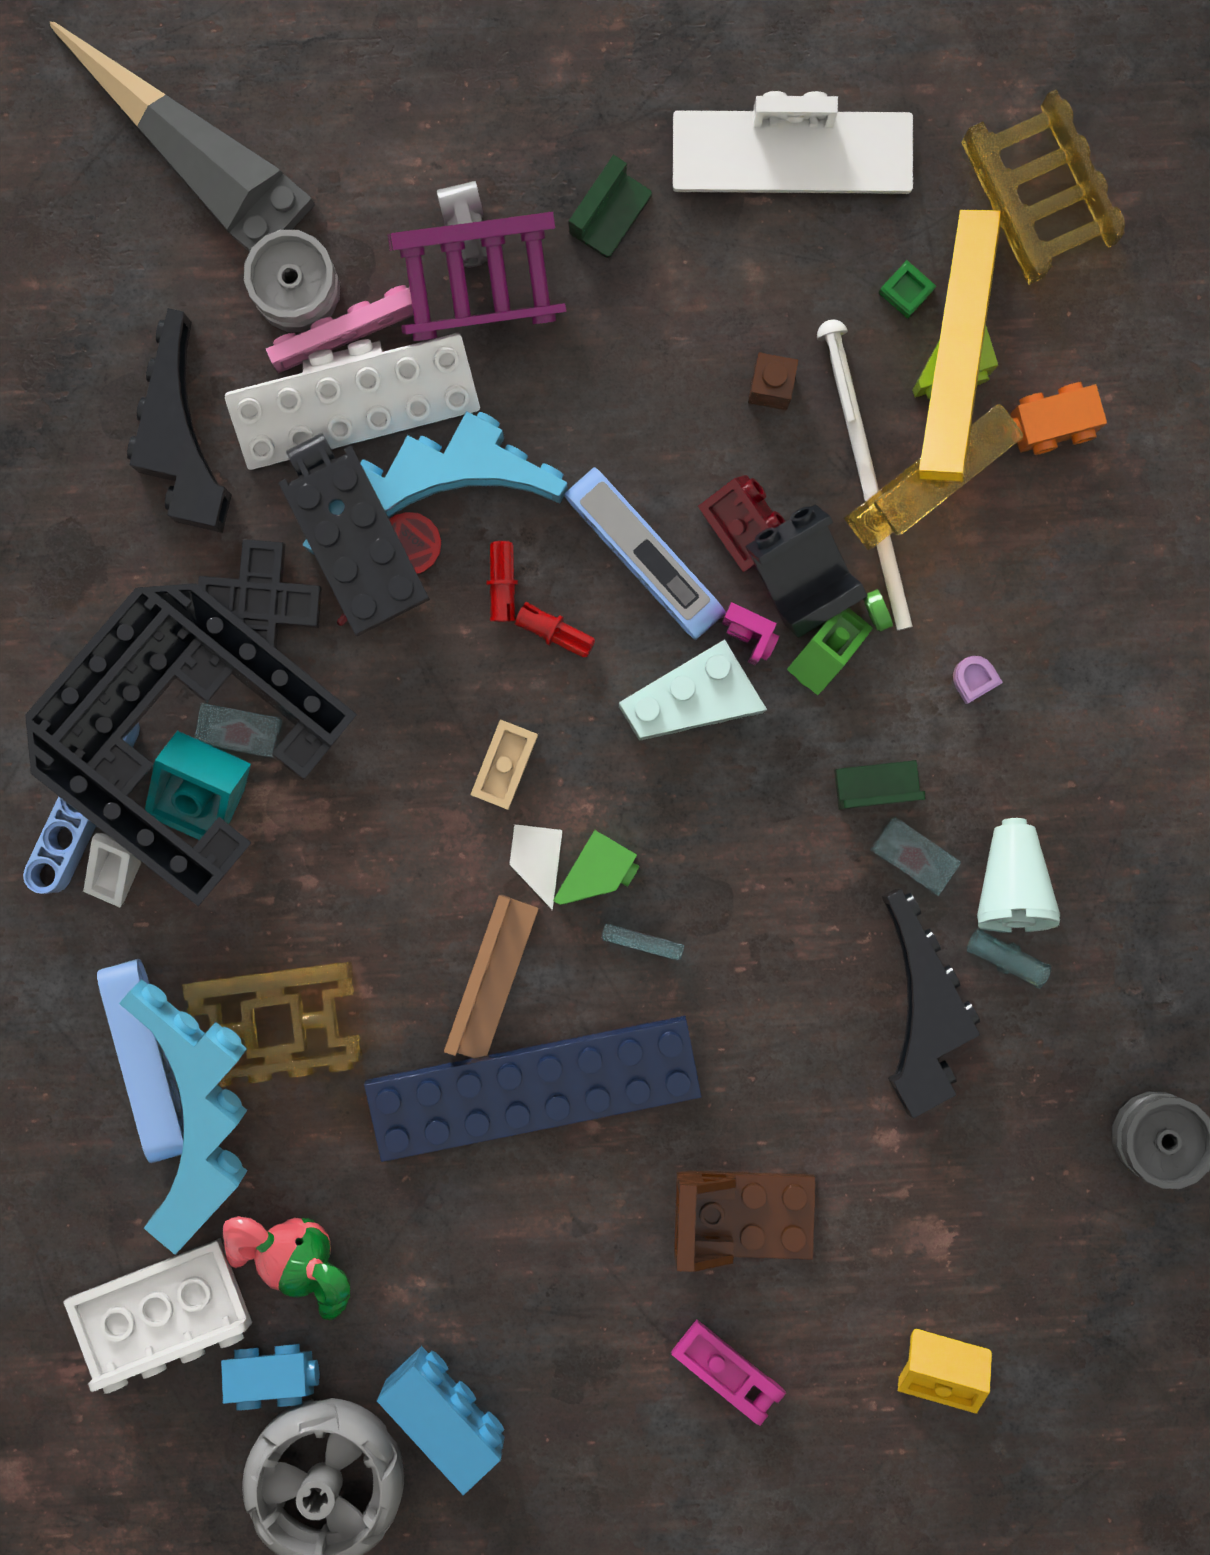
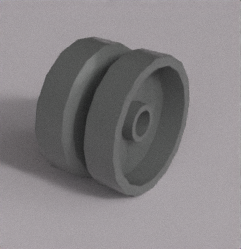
(1139, 1135)

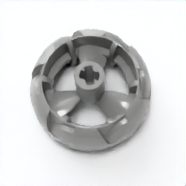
(271, 1482)

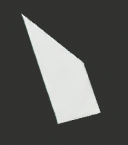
(536, 858)

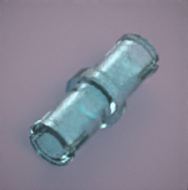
(1009, 958)

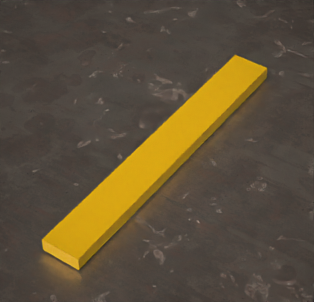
(960, 346)

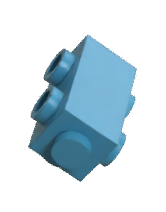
(279, 1376)

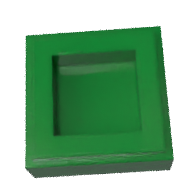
(907, 289)

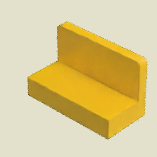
(946, 1371)

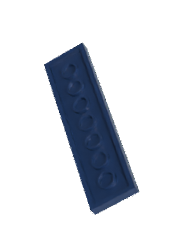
(532, 1088)

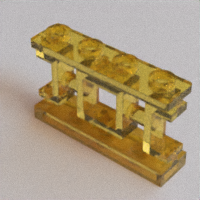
(270, 992)

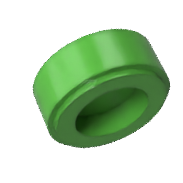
(878, 611)

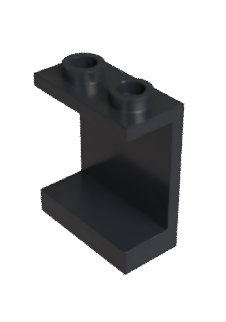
(804, 570)

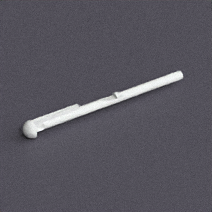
(832, 332)

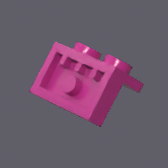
(746, 625)

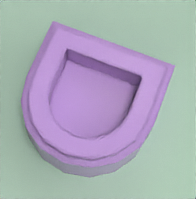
(975, 677)

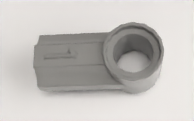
(459, 206)

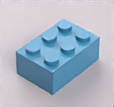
(443, 1419)

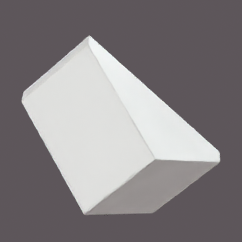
(109, 870)

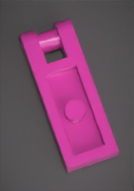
(727, 1371)

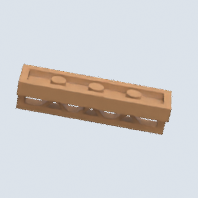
(491, 978)

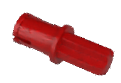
(502, 582)
(554, 630)

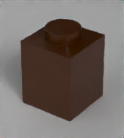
(773, 381)

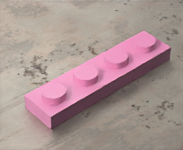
(331, 334)

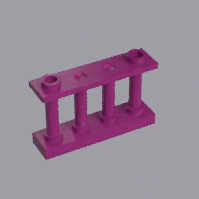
(492, 237)

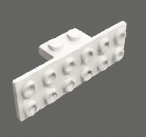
(793, 148)
(353, 397)

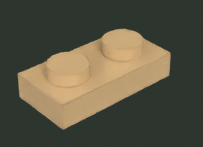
(504, 764)

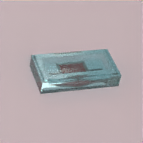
(238, 730)
(915, 856)
(642, 941)

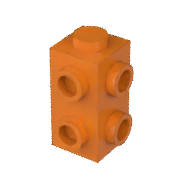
(1069, 415)

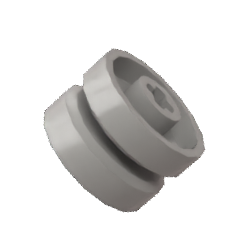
(277, 262)

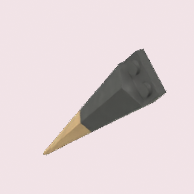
(231, 180)

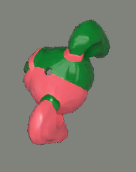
(288, 1266)

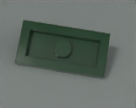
(609, 208)
(878, 784)

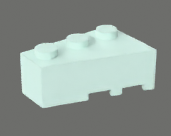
(694, 695)

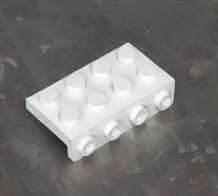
(158, 1316)

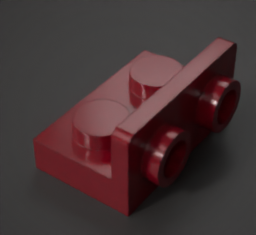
(739, 515)

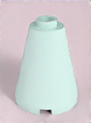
(1017, 882)

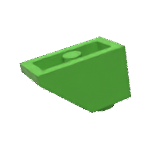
(829, 650)
(598, 870)

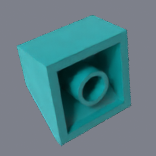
(195, 785)

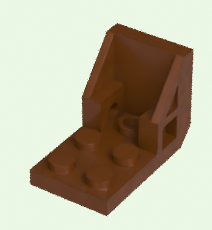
(742, 1217)

